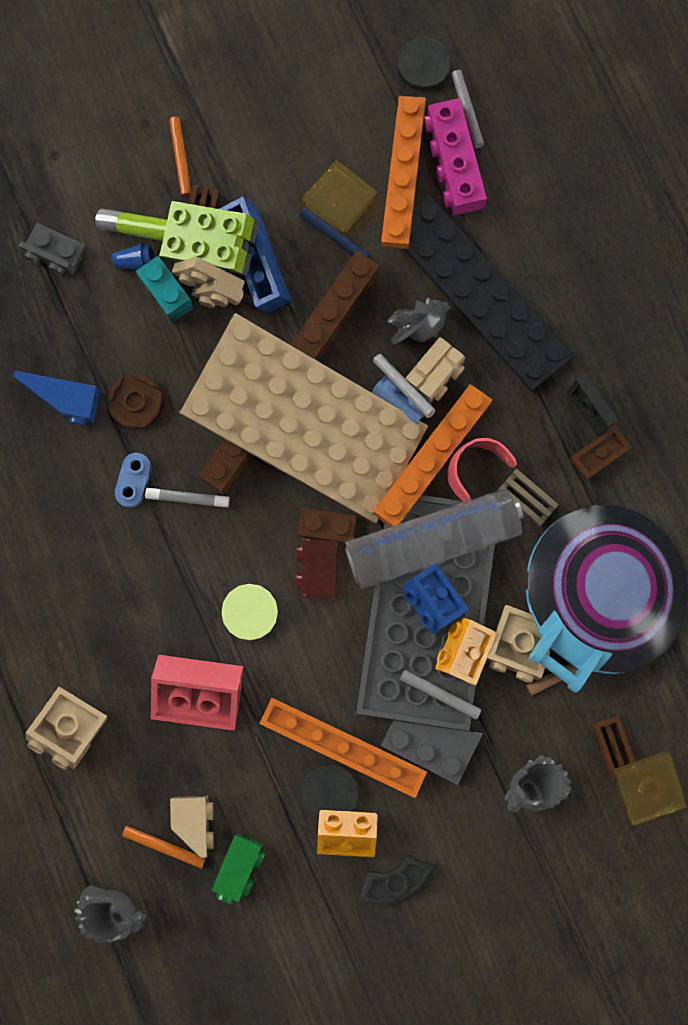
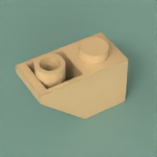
(191, 822)

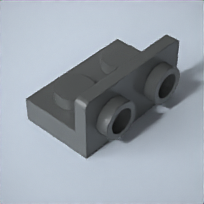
(53, 249)

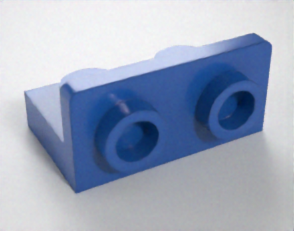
(434, 598)

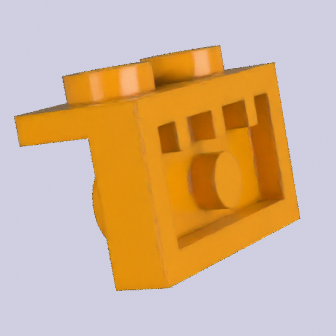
(465, 650)
(347, 833)

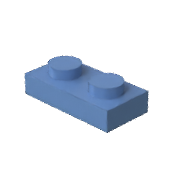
(392, 394)

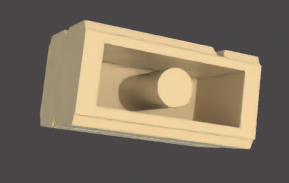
(436, 369)

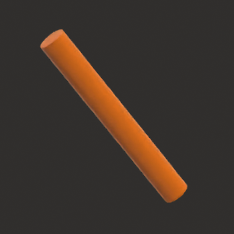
(180, 156)
(163, 847)

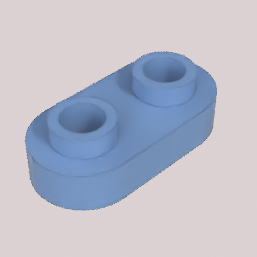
(132, 479)

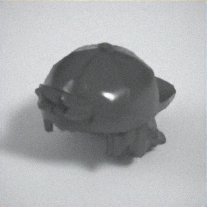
(421, 322)
(538, 786)
(107, 915)

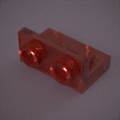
(318, 568)

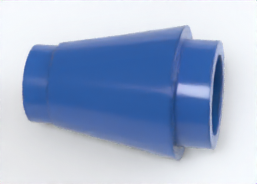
(133, 257)

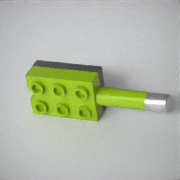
(192, 232)

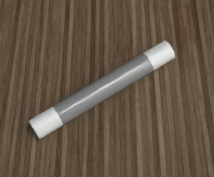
(187, 497)

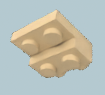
(210, 283)
(514, 643)
(65, 729)

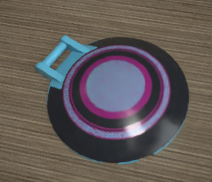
(605, 592)

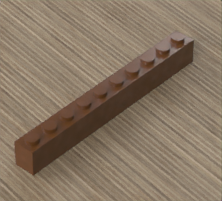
(311, 340)

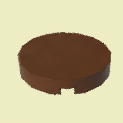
(135, 401)

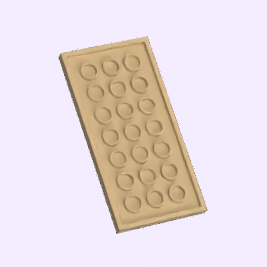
(302, 418)

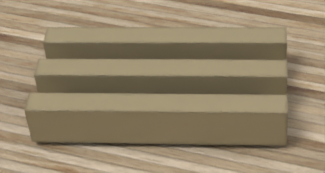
(536, 490)

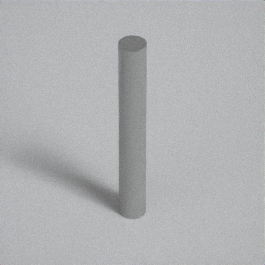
(470, 117)
(404, 385)
(440, 694)

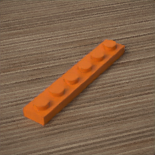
(403, 172)
(432, 456)
(343, 747)

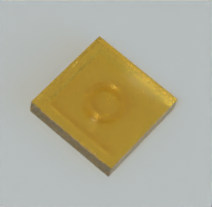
(339, 197)
(649, 788)

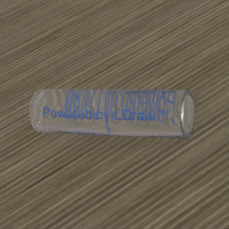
(434, 538)

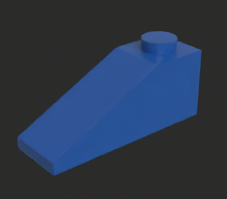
(71, 399)

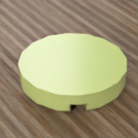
(249, 612)

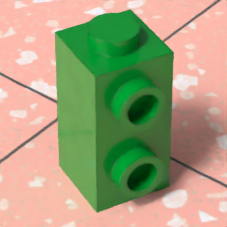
(236, 869)

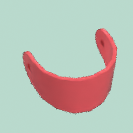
(485, 443)

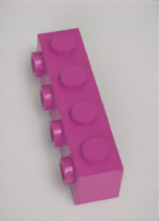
(455, 156)

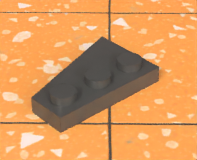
(433, 747)

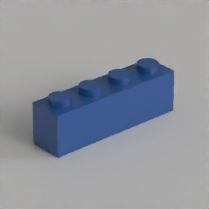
(264, 274)

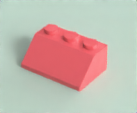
(196, 692)

